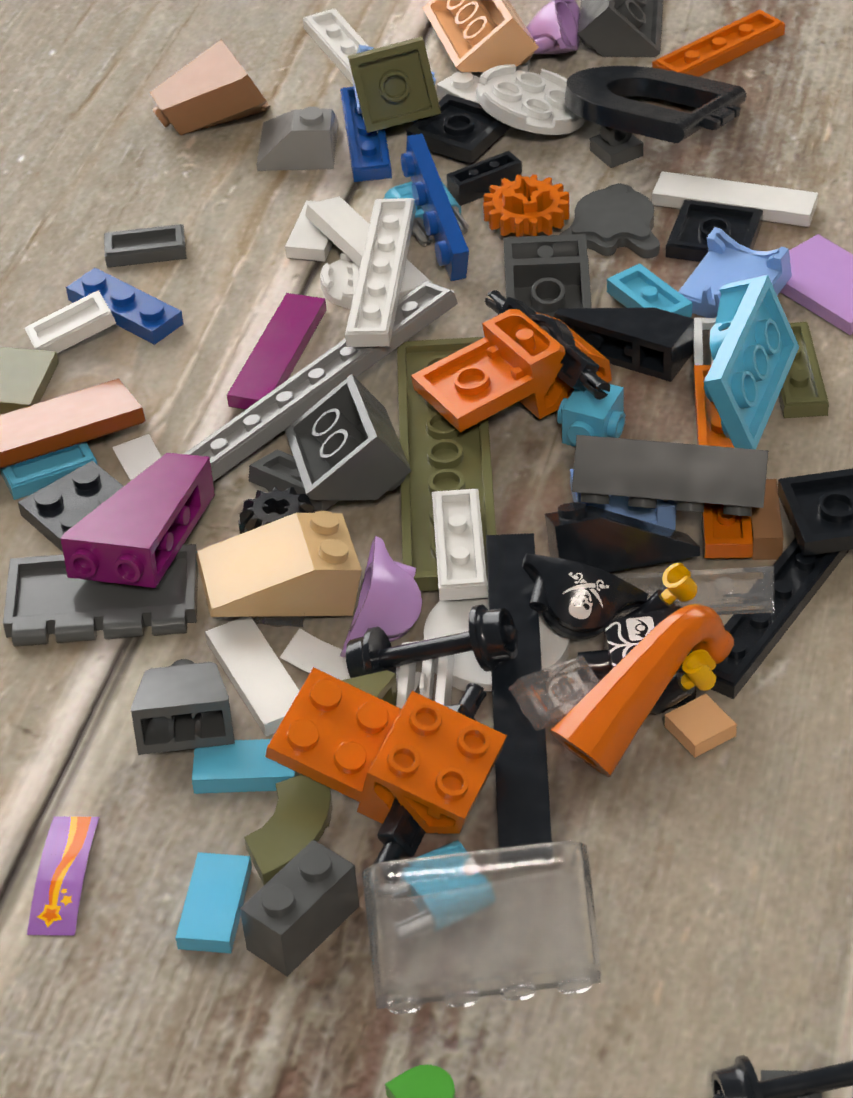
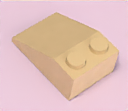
(283, 569)

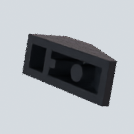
(635, 338)
(613, 539)

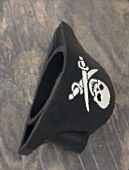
(578, 596)

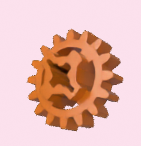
(526, 206)

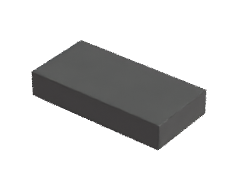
(144, 245)

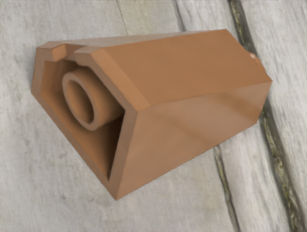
(207, 93)

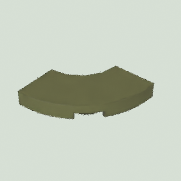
(299, 817)

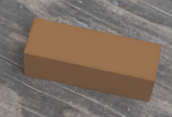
(767, 525)

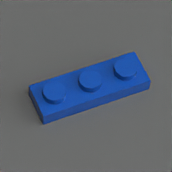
(130, 307)

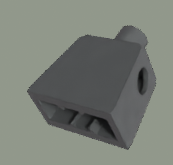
(181, 708)

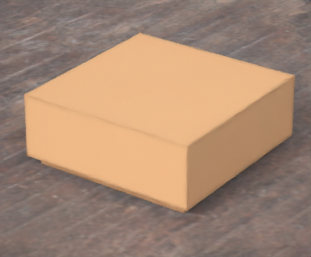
(700, 725)

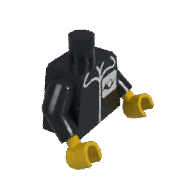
(625, 633)

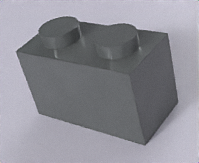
(300, 907)

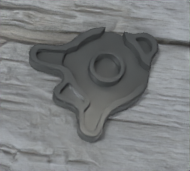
(616, 219)

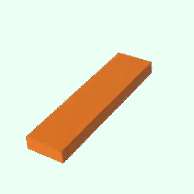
(723, 45)

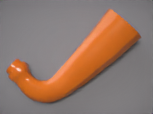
(617, 706)

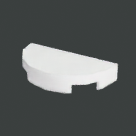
(339, 281)

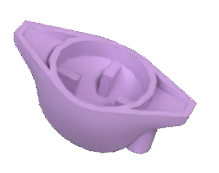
(556, 27)
(386, 598)

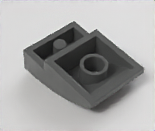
(548, 272)

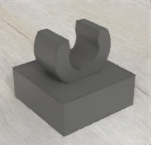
(615, 146)

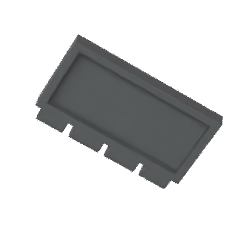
(48, 602)

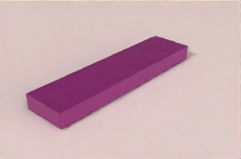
(277, 349)

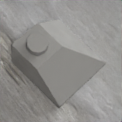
(299, 141)

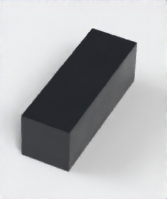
(475, 180)

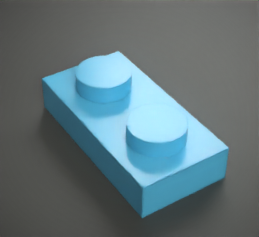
(643, 289)

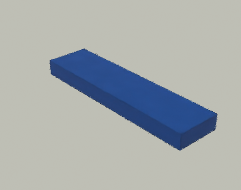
(367, 150)

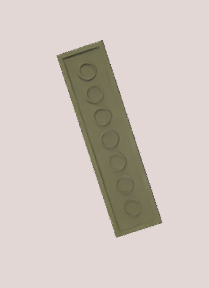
(438, 459)

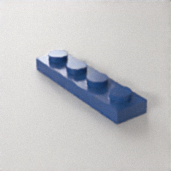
(438, 213)

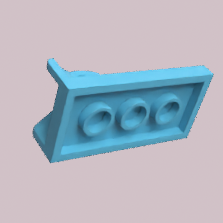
(748, 358)

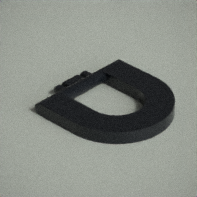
(598, 98)

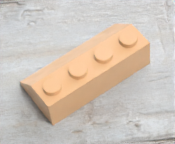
(481, 33)

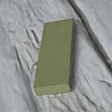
(804, 389)

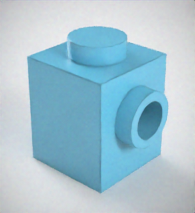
(592, 417)

